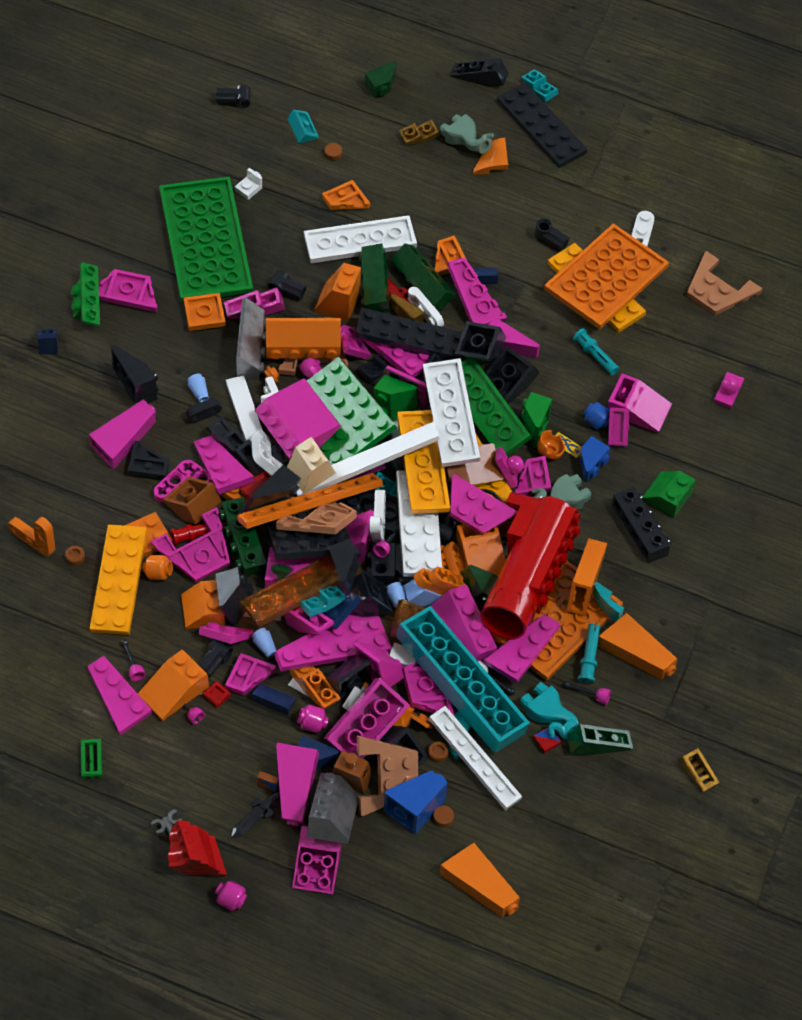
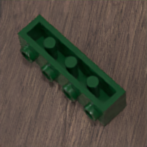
(423, 276)
(374, 278)
(243, 540)

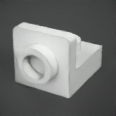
(249, 185)
(269, 389)

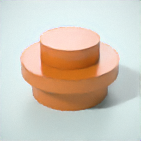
(271, 372)

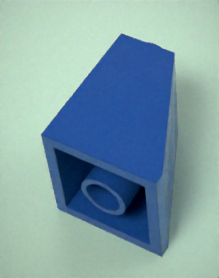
(416, 800)

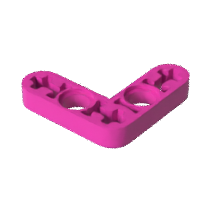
(179, 473)

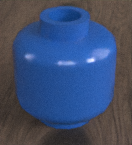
(596, 415)

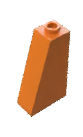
(586, 576)
(638, 647)
(480, 880)

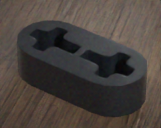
(203, 410)

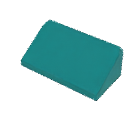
(302, 126)

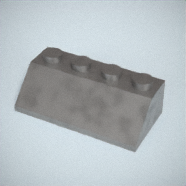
(251, 341)
(332, 809)

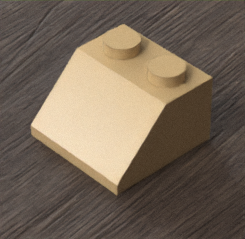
(310, 465)

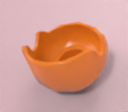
(550, 445)

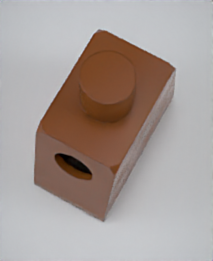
(354, 771)

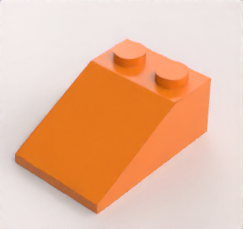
(174, 685)

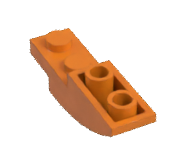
(315, 686)

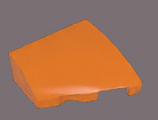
(493, 159)

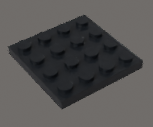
(300, 544)

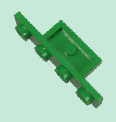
(86, 296)

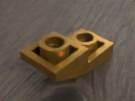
(418, 134)

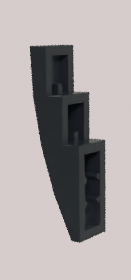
(235, 444)

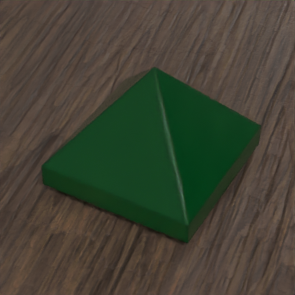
(281, 571)

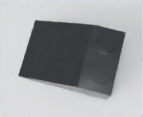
(511, 374)
(135, 376)
(277, 488)

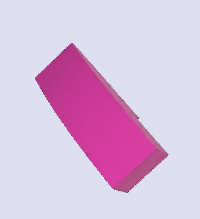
(270, 301)

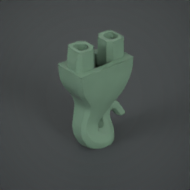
(463, 132)
(566, 490)

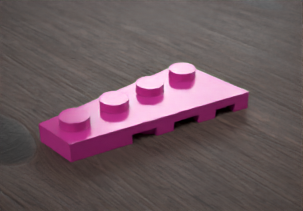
(474, 296)
(518, 654)
(119, 697)

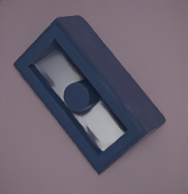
(487, 275)
(273, 699)

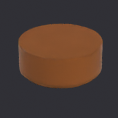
(333, 151)
(74, 555)
(438, 752)
(443, 816)

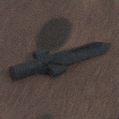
(256, 814)

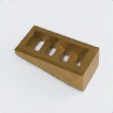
(405, 309)
(701, 761)

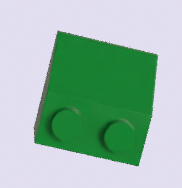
(396, 396)
(536, 415)
(669, 492)

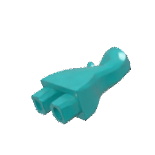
(548, 709)

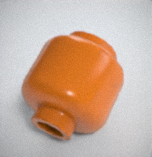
(157, 567)

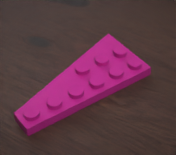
(333, 644)

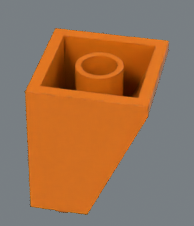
(340, 293)

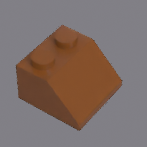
(192, 499)

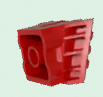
(194, 851)

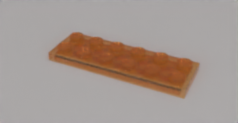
(290, 591)

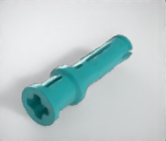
(591, 347)
(589, 663)

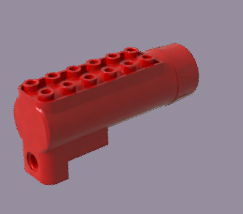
(536, 551)

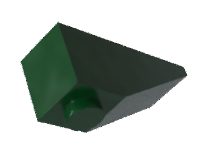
(598, 740)

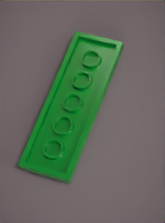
(491, 410)

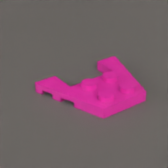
(200, 556)

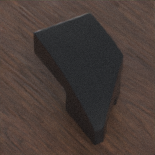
(372, 370)

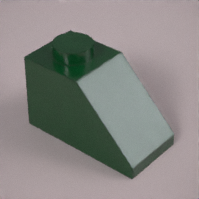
(381, 79)
(479, 582)

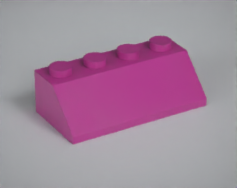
(463, 618)
(368, 717)

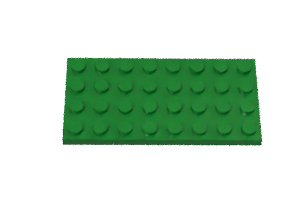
(205, 238)

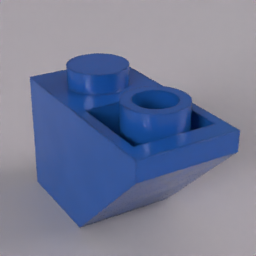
(592, 457)

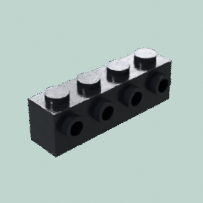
(641, 524)

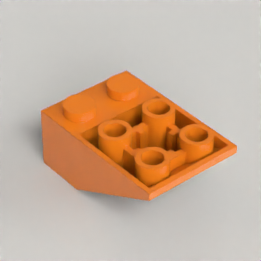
(481, 550)

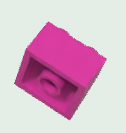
(360, 533)
(382, 664)

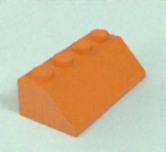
(303, 338)

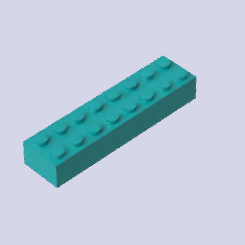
(462, 679)

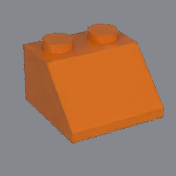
(202, 605)

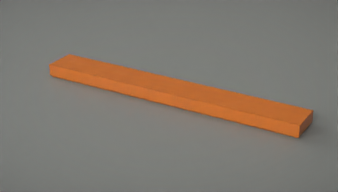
(309, 500)

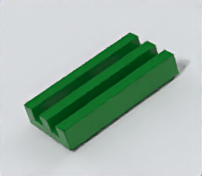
(91, 773)

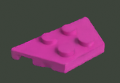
(128, 290)
(476, 507)
(423, 691)

